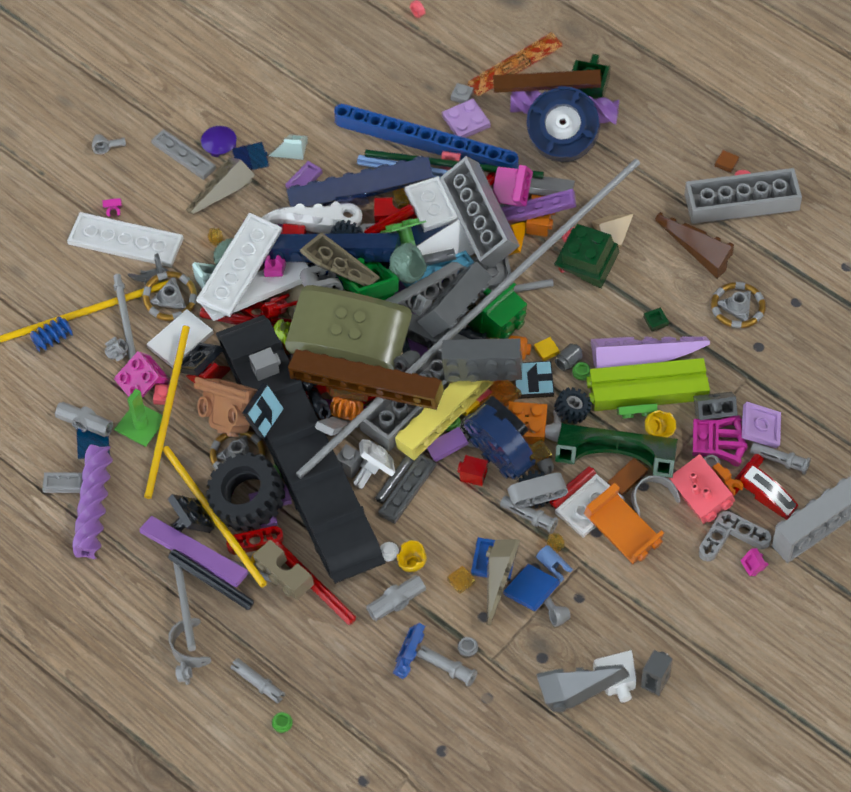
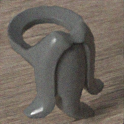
(147, 275)

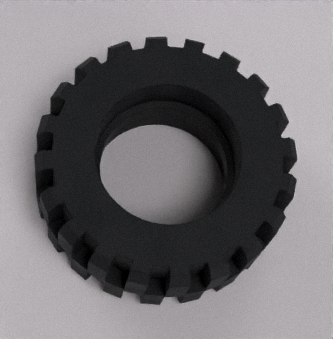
(233, 473)

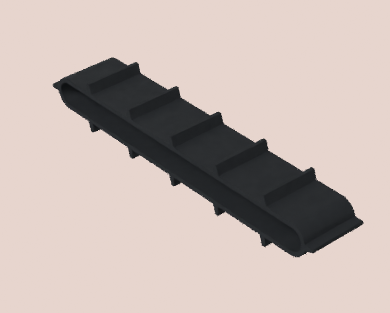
(324, 494)

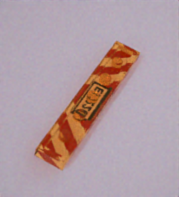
(516, 62)

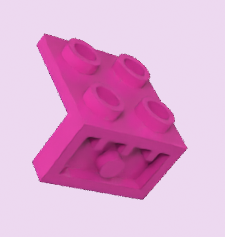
(512, 185)
(141, 374)

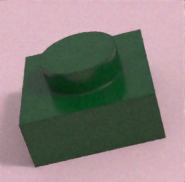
(656, 319)

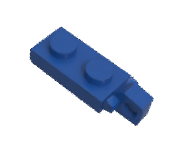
(408, 650)

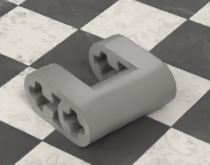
(309, 277)

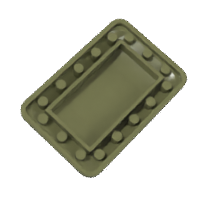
(348, 326)

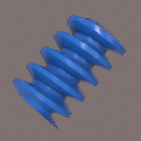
(51, 333)

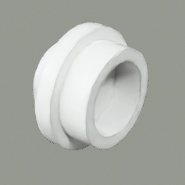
(389, 551)

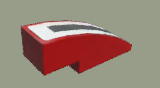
(768, 492)

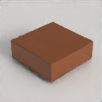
(727, 161)

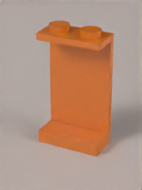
(622, 525)

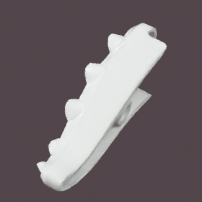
(315, 218)

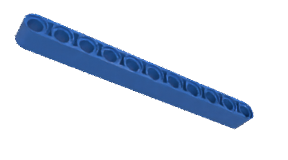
(421, 136)

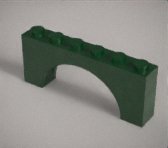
(579, 441)

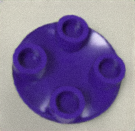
(218, 140)

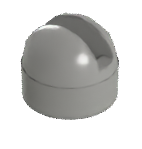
(546, 465)

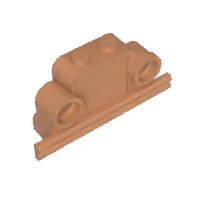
(224, 404)

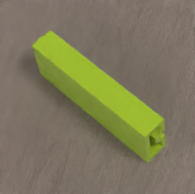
(647, 384)

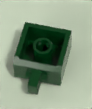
(580, 65)

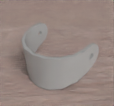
(658, 479)
(193, 662)

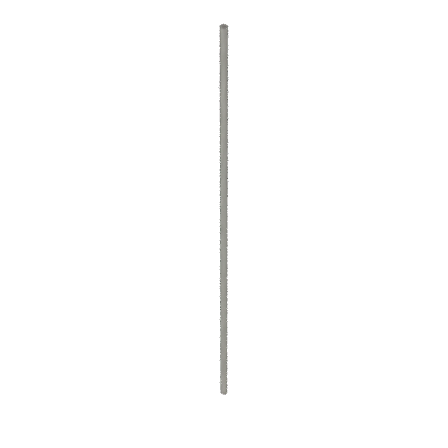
(472, 314)

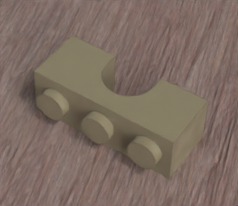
(293, 581)

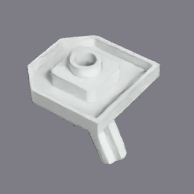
(374, 459)

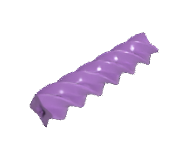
(606, 108)
(90, 506)

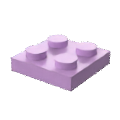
(466, 119)
(761, 425)

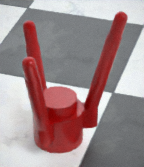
(272, 310)

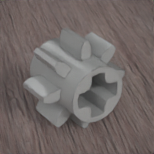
(116, 349)

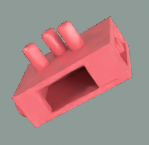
(702, 489)

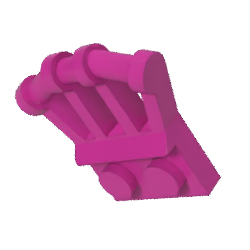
(707, 434)

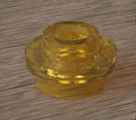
(215, 236)
(556, 542)

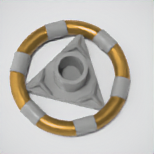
(169, 295)
(737, 305)
(235, 447)

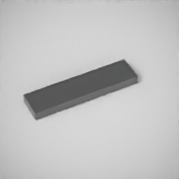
(407, 489)

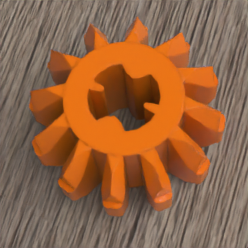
(346, 408)

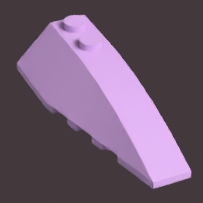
(629, 351)

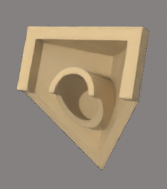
(615, 225)

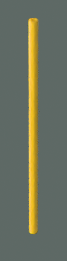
(78, 313)
(167, 412)
(220, 524)

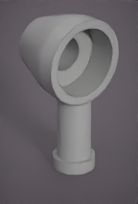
(101, 145)
(552, 430)
(557, 614)

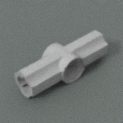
(84, 419)
(396, 598)

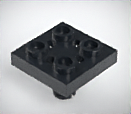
(190, 514)

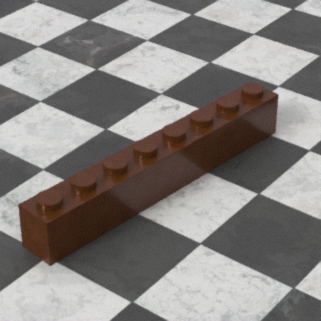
(366, 379)

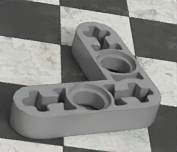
(727, 529)

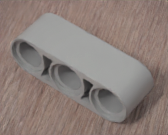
(537, 490)

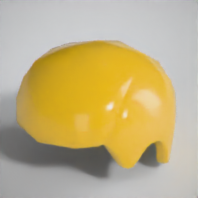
(660, 424)
(412, 556)

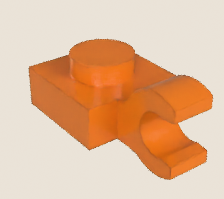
(725, 476)

